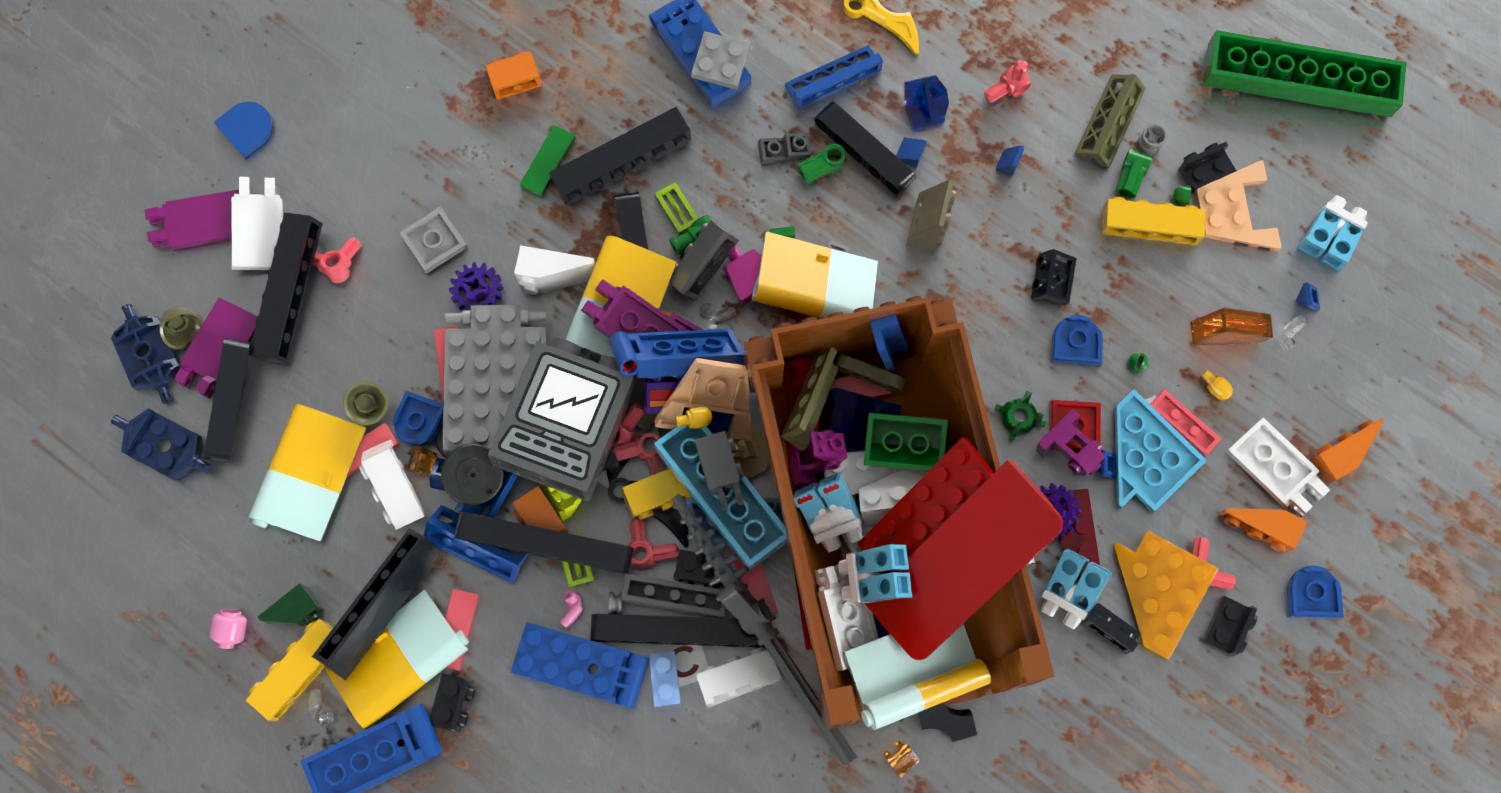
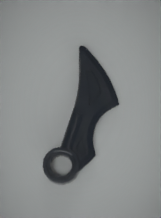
(669, 517)

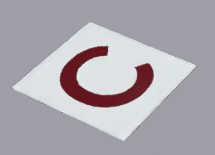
(689, 661)

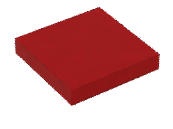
(1088, 423)

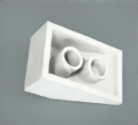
(550, 270)

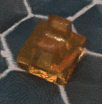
(421, 461)
(902, 760)

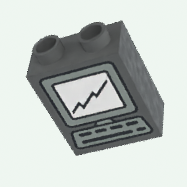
(562, 418)

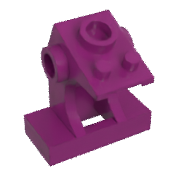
(823, 454)
(1084, 462)

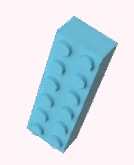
(748, 529)

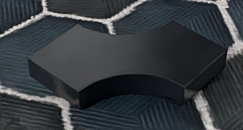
(955, 723)

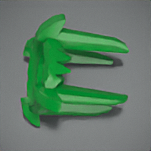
(1033, 418)

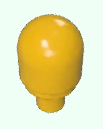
(1217, 385)
(695, 418)

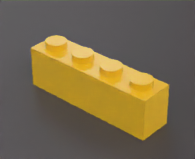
(1153, 221)
(652, 494)
(290, 675)

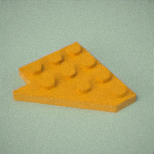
(1163, 589)

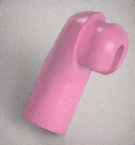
(573, 606)

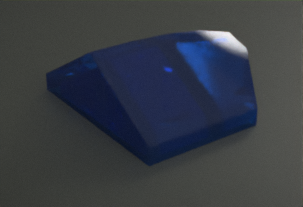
(925, 101)

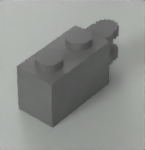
(719, 466)

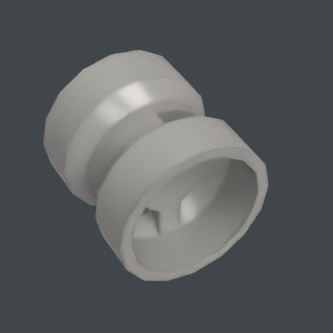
(1151, 134)

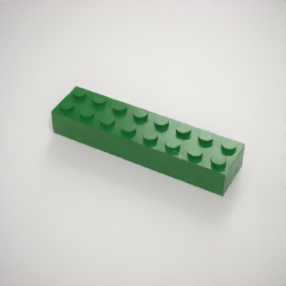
(1305, 73)

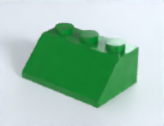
(905, 441)

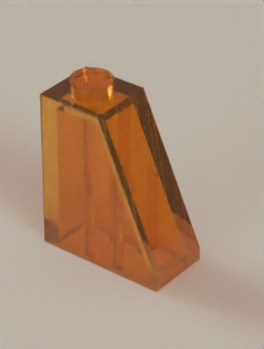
(1231, 328)

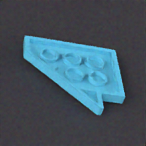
(1149, 454)

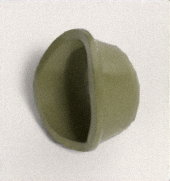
(179, 327)
(365, 403)

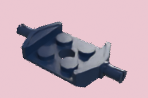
(158, 366)
(147, 431)

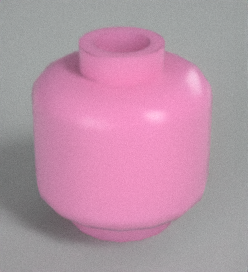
(228, 628)

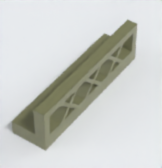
(1117, 119)
(811, 399)

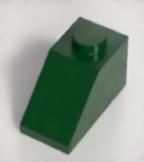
(293, 609)

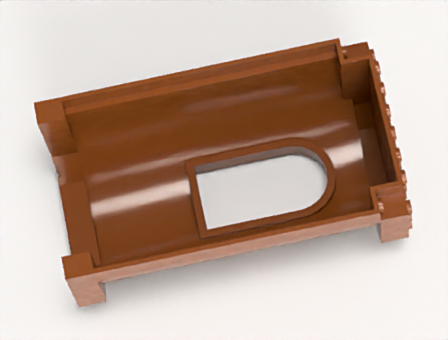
(937, 386)

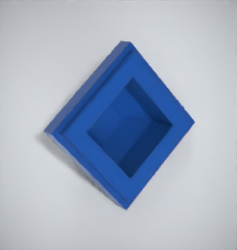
(1309, 296)
(1108, 465)

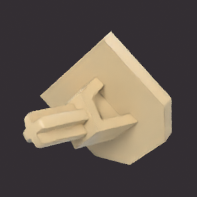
(751, 454)

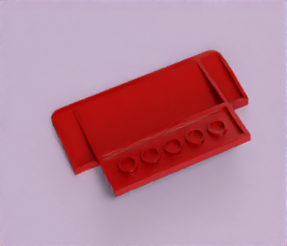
(963, 543)

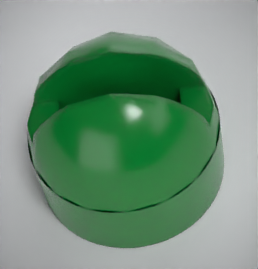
(1182, 194)
(1132, 360)

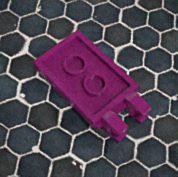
(192, 221)
(627, 313)
(206, 348)

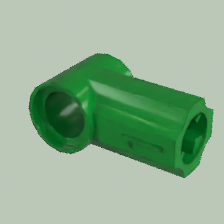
(820, 164)
(1134, 169)

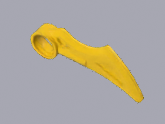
(898, 23)

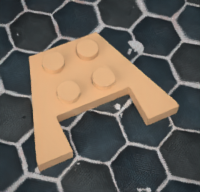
(1227, 209)
(715, 386)

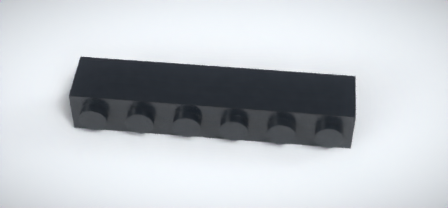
(620, 156)
(285, 288)
(377, 604)

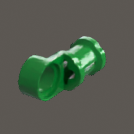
(681, 242)

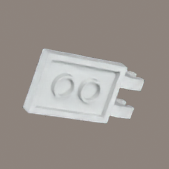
(255, 226)
(1278, 467)
(845, 622)

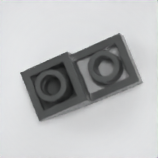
(789, 148)

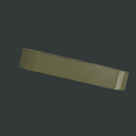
(870, 374)

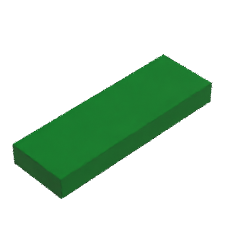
(547, 159)

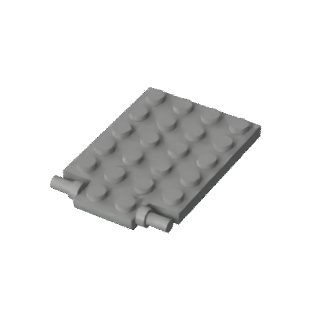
(484, 369)

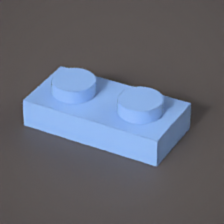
(664, 679)

